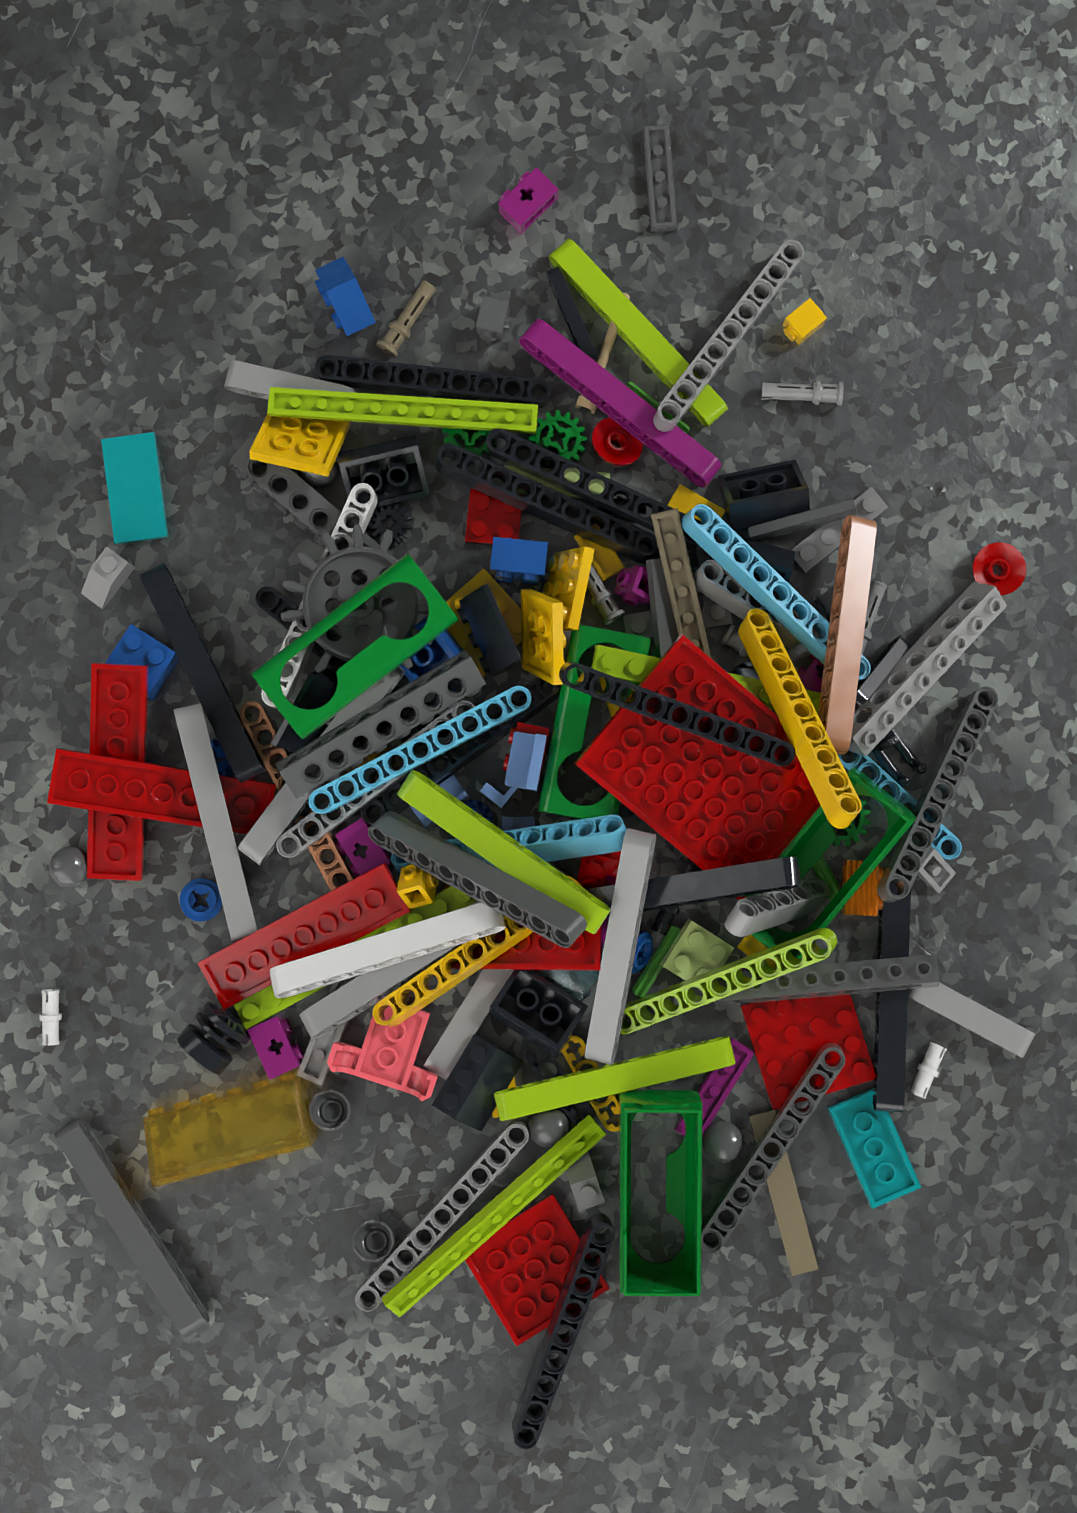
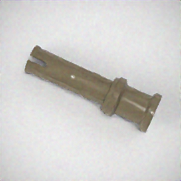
(400, 329)

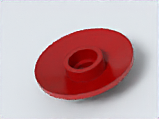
(608, 433)
(1007, 559)

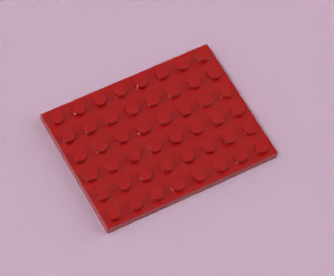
(694, 791)

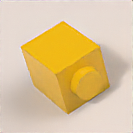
(803, 322)

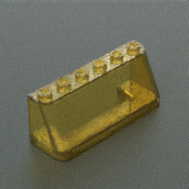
(228, 1129)

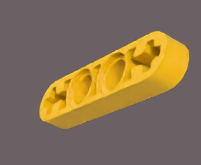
(603, 1116)

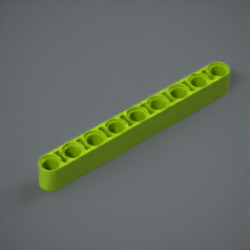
(632, 326)
(499, 847)
(732, 975)
(614, 1078)

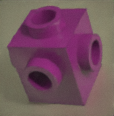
(633, 585)

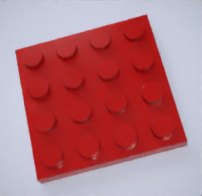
(791, 1034)
(527, 1267)

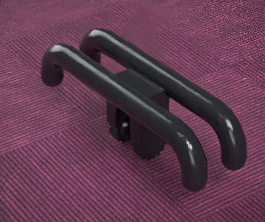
(895, 739)

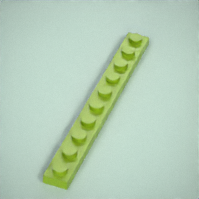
(402, 410)
(636, 666)
(265, 1005)
(493, 1216)

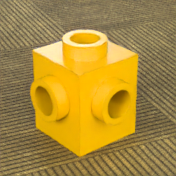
(416, 886)

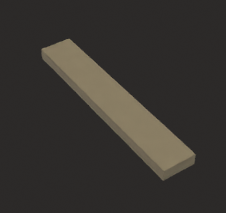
(679, 577)
(786, 1203)

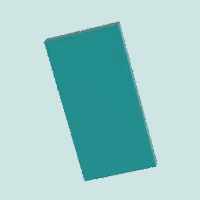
(134, 488)
(873, 1149)

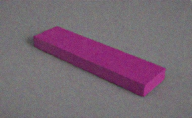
(718, 1086)

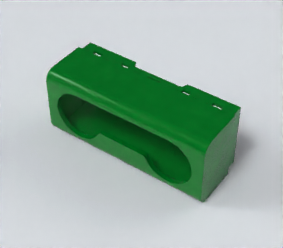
(367, 666)
(572, 720)
(817, 837)
(683, 1197)

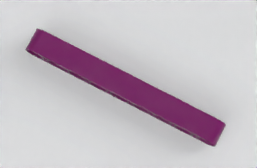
(618, 402)

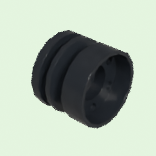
(210, 1043)

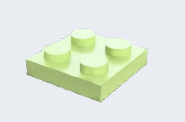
(695, 952)

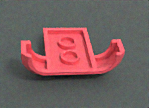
(388, 1056)

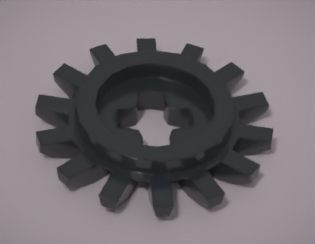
(396, 515)

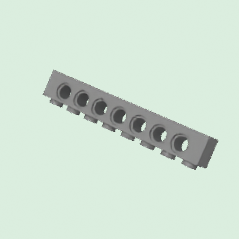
(924, 664)

